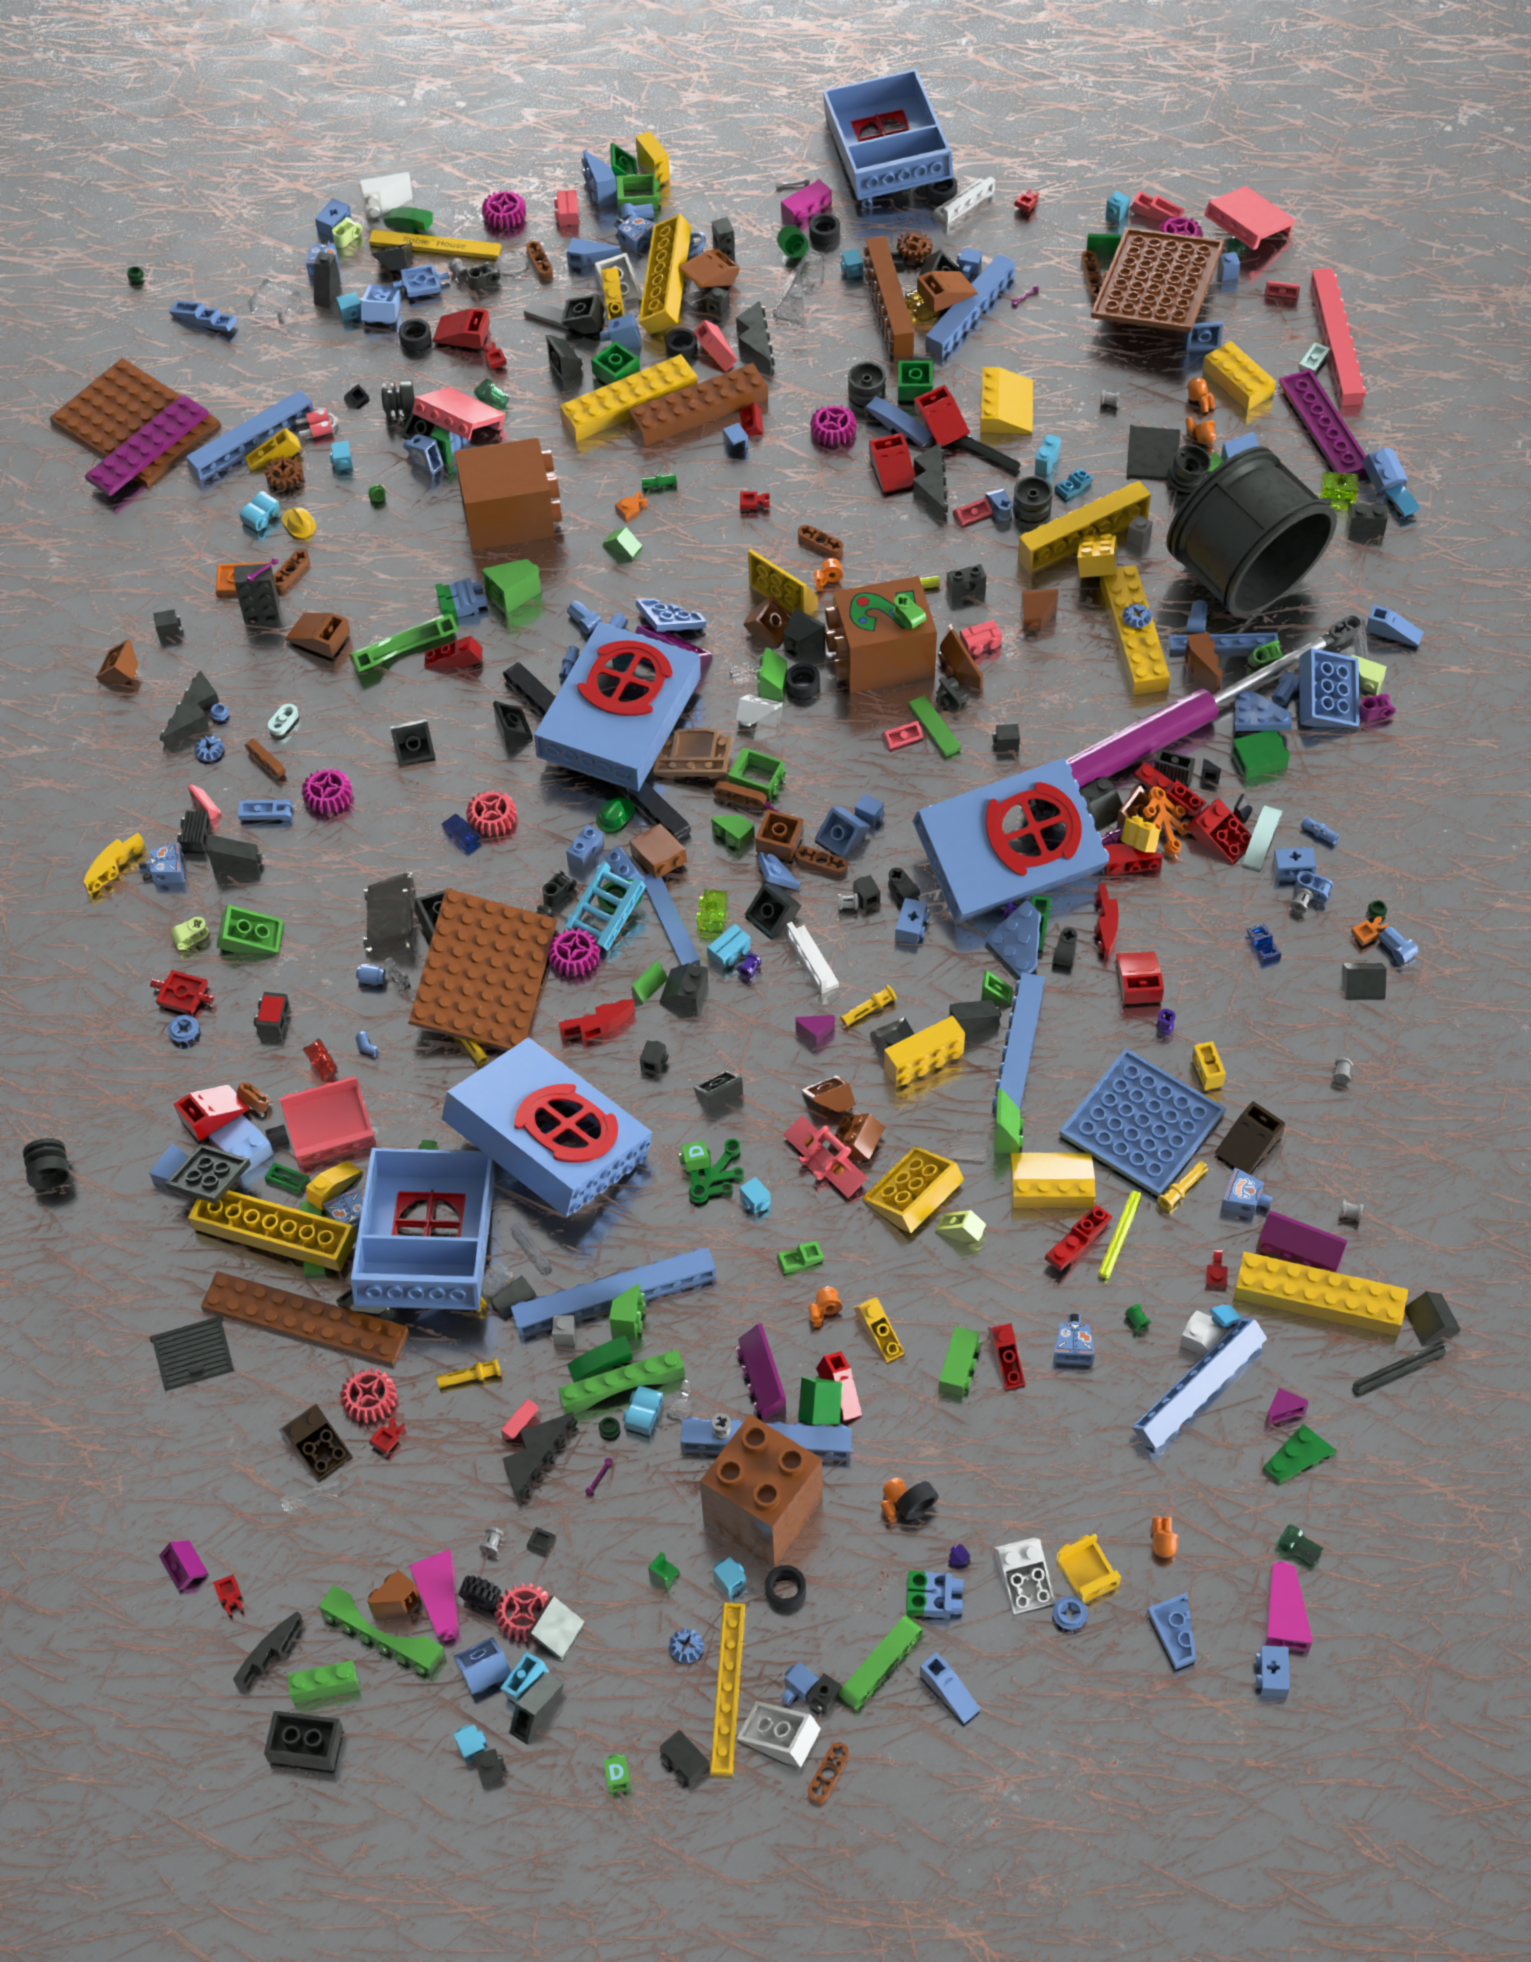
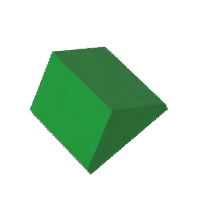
(622, 162)
(1103, 243)
(820, 1401)

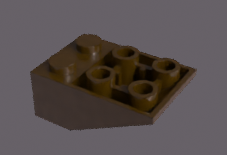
(1251, 1137)
(315, 1442)

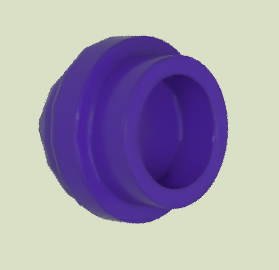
(958, 1555)

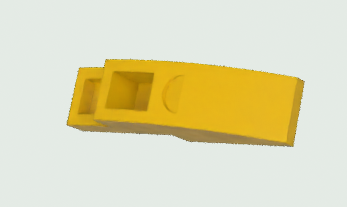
(612, 293)
(107, 863)

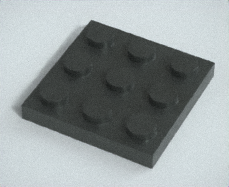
(208, 1174)

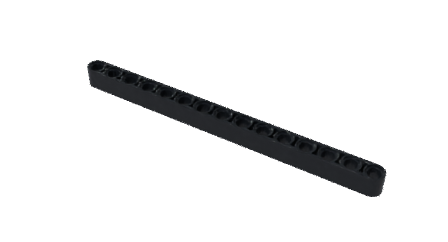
(645, 799)

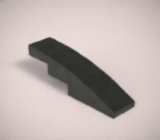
(272, 1645)

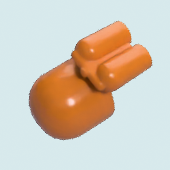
(1198, 392)
(1204, 431)
(830, 572)
(826, 1303)
(892, 1491)
(1164, 1540)

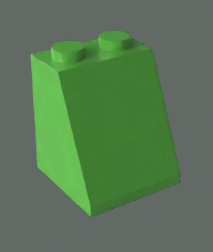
(512, 583)

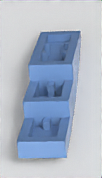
(200, 315)
(896, 418)

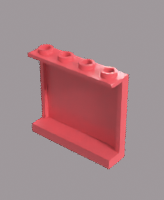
(1248, 216)
(457, 412)
(327, 1121)

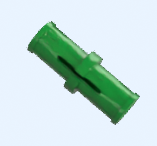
(658, 480)

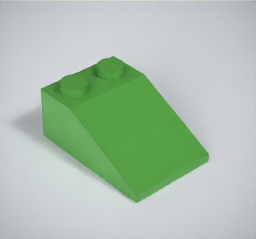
(248, 932)
(1007, 1125)

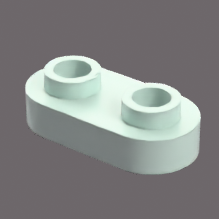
(281, 719)

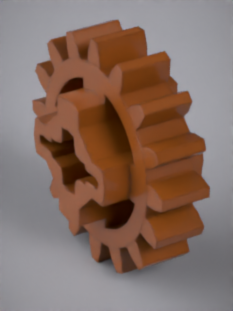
(914, 245)
(284, 472)

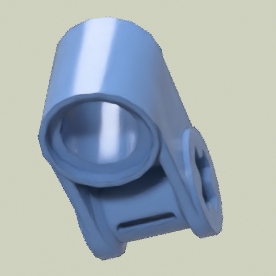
(1000, 504)
(1314, 884)

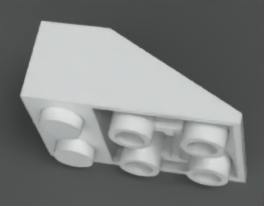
(1025, 1575)

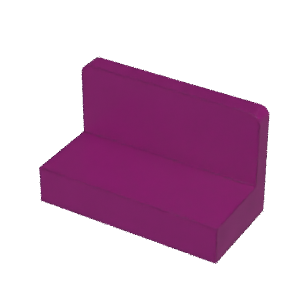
(182, 1563)

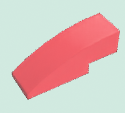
(1155, 208)

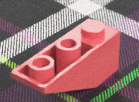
(715, 344)

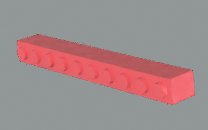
(1338, 337)

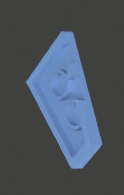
(1174, 1628)

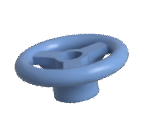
(696, 248)

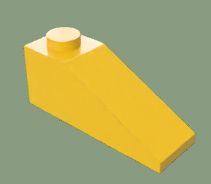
(281, 444)
(331, 1183)

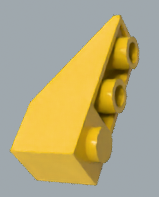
(879, 1329)

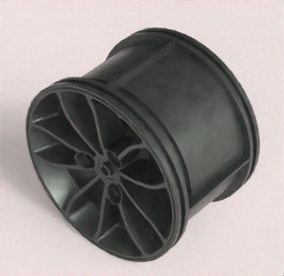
(1251, 531)

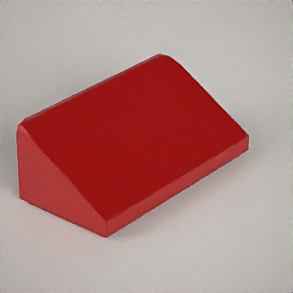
(751, 420)

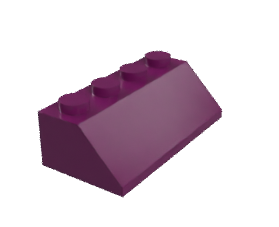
(668, 638)
(1300, 1243)
(762, 1373)

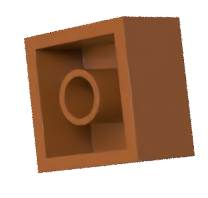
(779, 835)

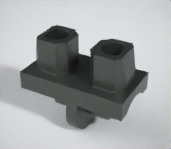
(948, 695)

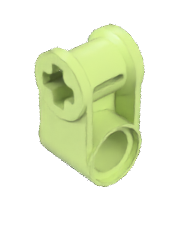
(345, 232)
(188, 933)

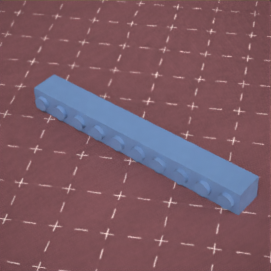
(598, 1295)

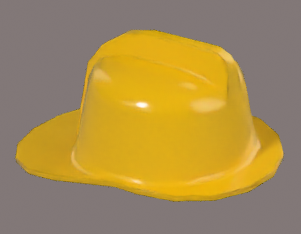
(299, 522)

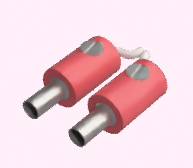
(318, 423)

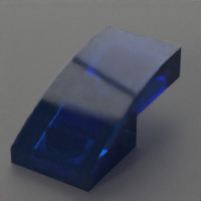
(461, 830)
(1263, 943)

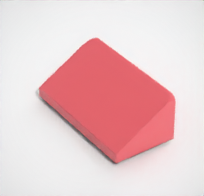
(1282, 289)
(973, 511)
(902, 735)
(203, 801)
(519, 1420)

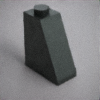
(325, 278)
(232, 855)
(975, 1016)
(535, 1706)

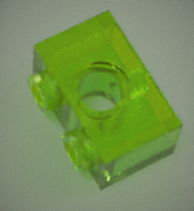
(1339, 486)
(712, 901)

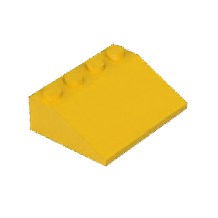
(1005, 402)
(774, 581)
(1052, 1180)
(914, 1188)

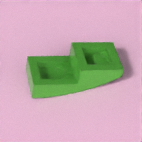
(800, 1258)

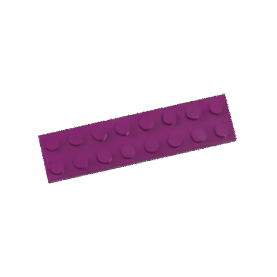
(1323, 422)
(146, 445)

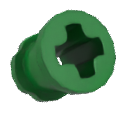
(1137, 1317)

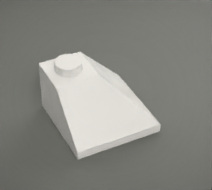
(754, 708)
(1202, 1333)

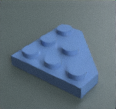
(669, 617)
(1259, 714)
(1018, 939)

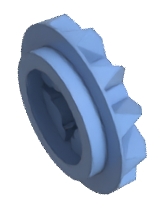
(1135, 621)
(216, 748)
(186, 1022)
(1077, 1606)
(690, 1654)

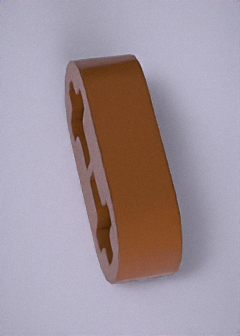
(253, 1097)

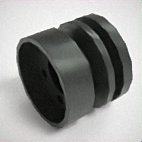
(398, 399)
(1188, 468)
(46, 1163)

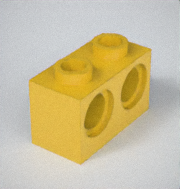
(1208, 1065)

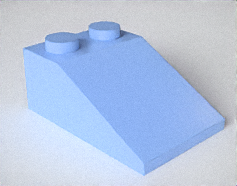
(380, 304)
(243, 1139)

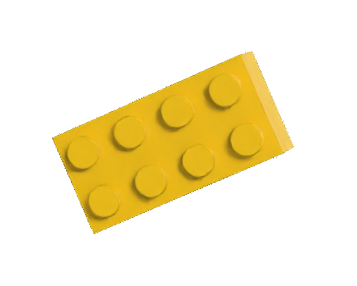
(1239, 375)
(924, 1051)

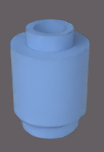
(370, 974)

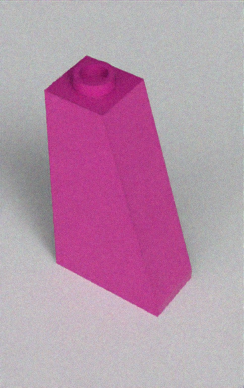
(438, 1592)
(1286, 1610)

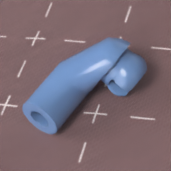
(363, 1044)

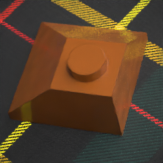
(1038, 608)
(768, 621)
(119, 664)
(832, 1093)

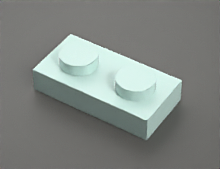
(1314, 357)

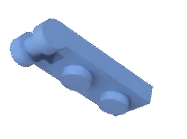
(265, 810)

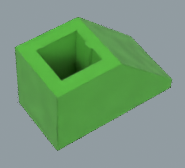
(733, 829)

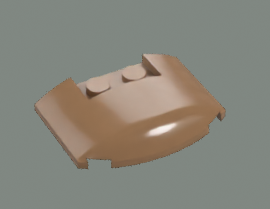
(694, 754)

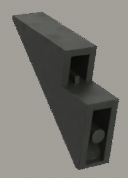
(754, 336)
(931, 479)
(190, 714)
(539, 1445)

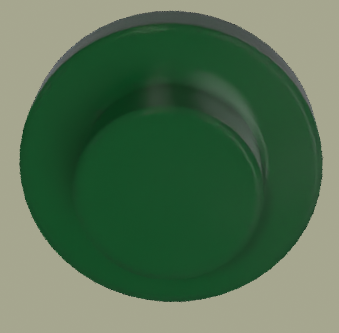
(135, 273)
(1377, 908)
(609, 1427)

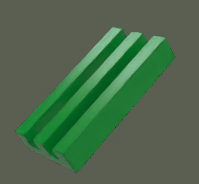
(297, 1190)

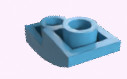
(1074, 484)
(1402, 499)
(1224, 1316)

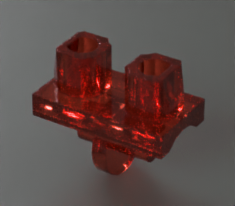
(320, 1058)

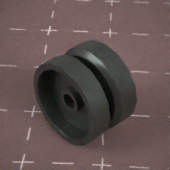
(866, 382)
(1032, 498)

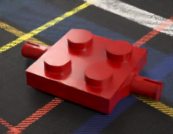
(181, 992)

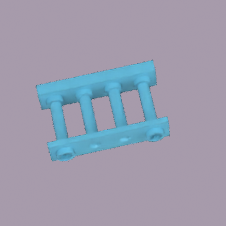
(614, 921)

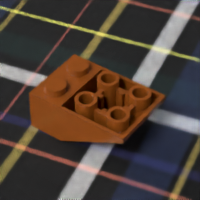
(711, 269)
(944, 289)
(320, 632)
(1203, 662)

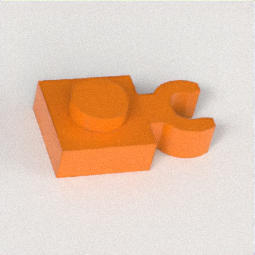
(629, 506)
(1367, 931)

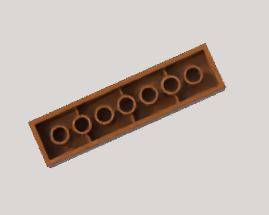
(888, 297)
(698, 404)

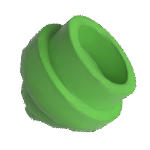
(376, 493)
(428, 1145)

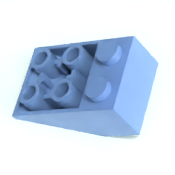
(599, 180)

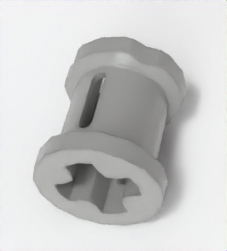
(457, 267)
(1104, 400)
(1301, 900)
(847, 901)
(1342, 1070)
(1351, 1211)
(725, 1422)
(491, 1540)

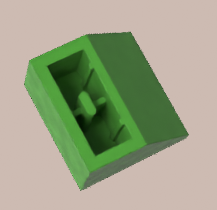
(771, 675)
(626, 1313)

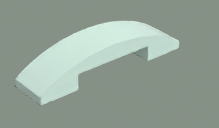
(1261, 838)

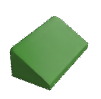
(648, 982)

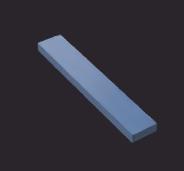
(1226, 642)
(671, 920)

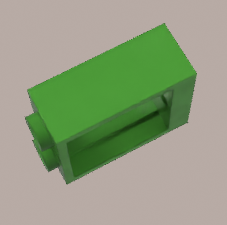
(638, 182)
(759, 760)

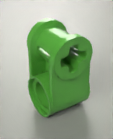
(908, 612)
(1269, 653)

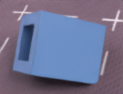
(734, 435)

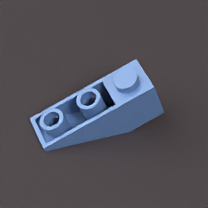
(588, 253)
(1393, 626)
(948, 1687)

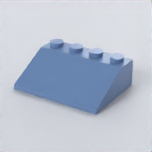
(1328, 689)

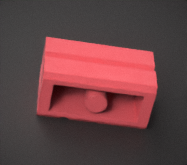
(567, 207)
(981, 637)

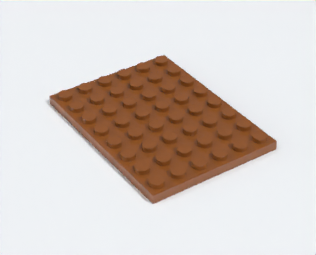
(1158, 279)
(118, 407)
(483, 971)

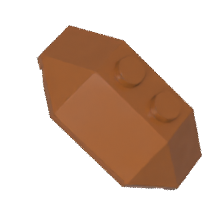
(958, 660)

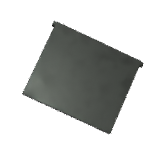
(1151, 451)
(192, 1352)

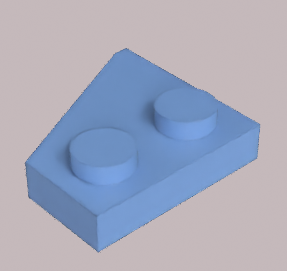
(776, 872)

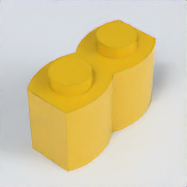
(1140, 834)

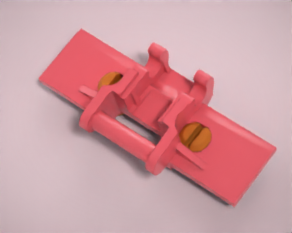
(820, 1160)

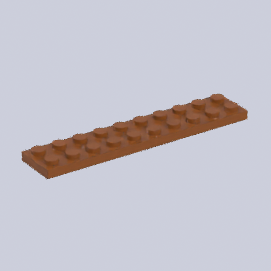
(304, 1318)

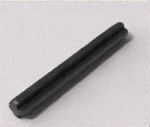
(989, 452)
(1399, 1367)

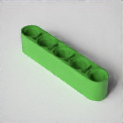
(880, 1662)

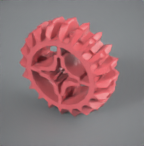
(491, 819)
(368, 1406)
(512, 1624)

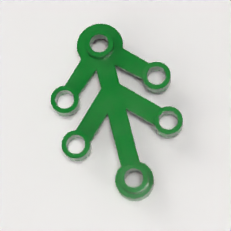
(714, 1174)

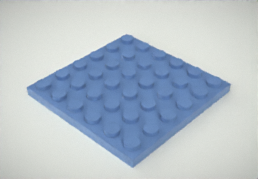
(1142, 1122)

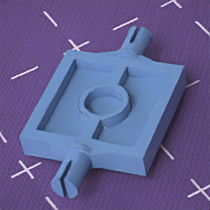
(420, 280)

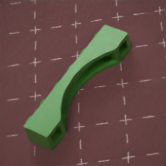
(402, 641)
(655, 1370)
(417, 1651)

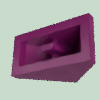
(815, 1027)
(1285, 1406)

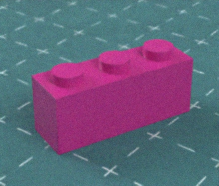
(806, 201)

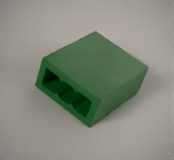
(1260, 753)

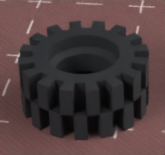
(479, 1592)

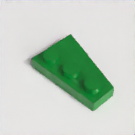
(1297, 1453)

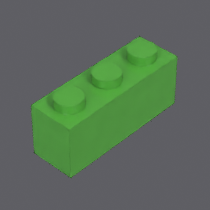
(960, 1361)
(323, 1682)

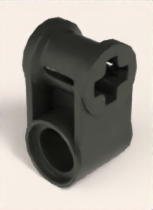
(481, 276)
(902, 885)
(559, 887)
(1066, 947)

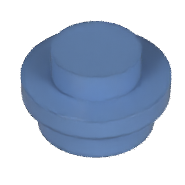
(219, 712)

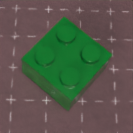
(614, 363)
(914, 379)

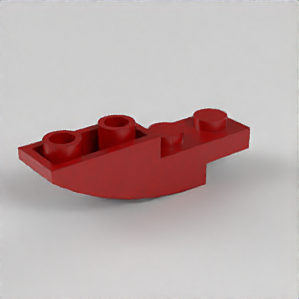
(1175, 792)
(1107, 920)
(606, 1019)
(1079, 1238)

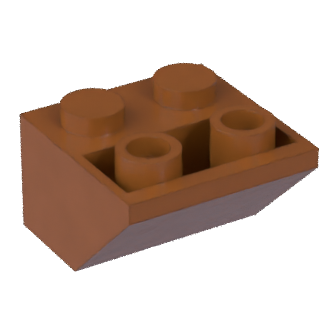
(859, 1134)
(394, 1598)

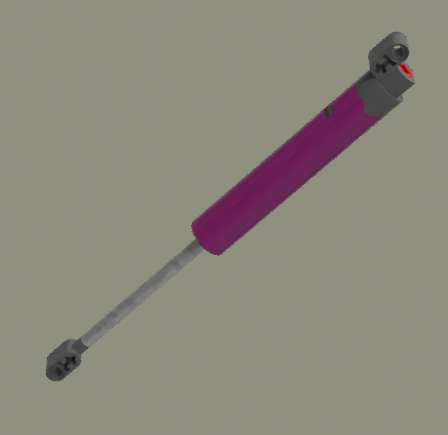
(1174, 722)

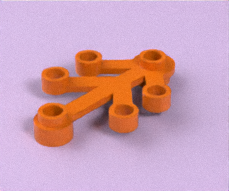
(1158, 798)

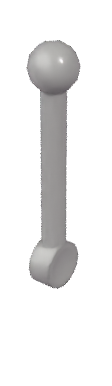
(779, 185)

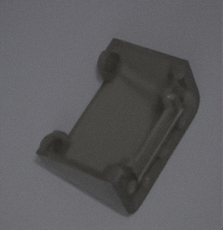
(390, 916)

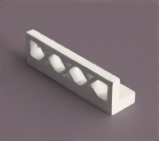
(965, 199)
(812, 958)

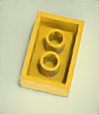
(1097, 555)

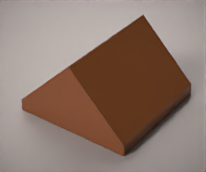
(1134, 807)

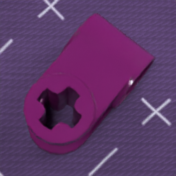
(1375, 707)

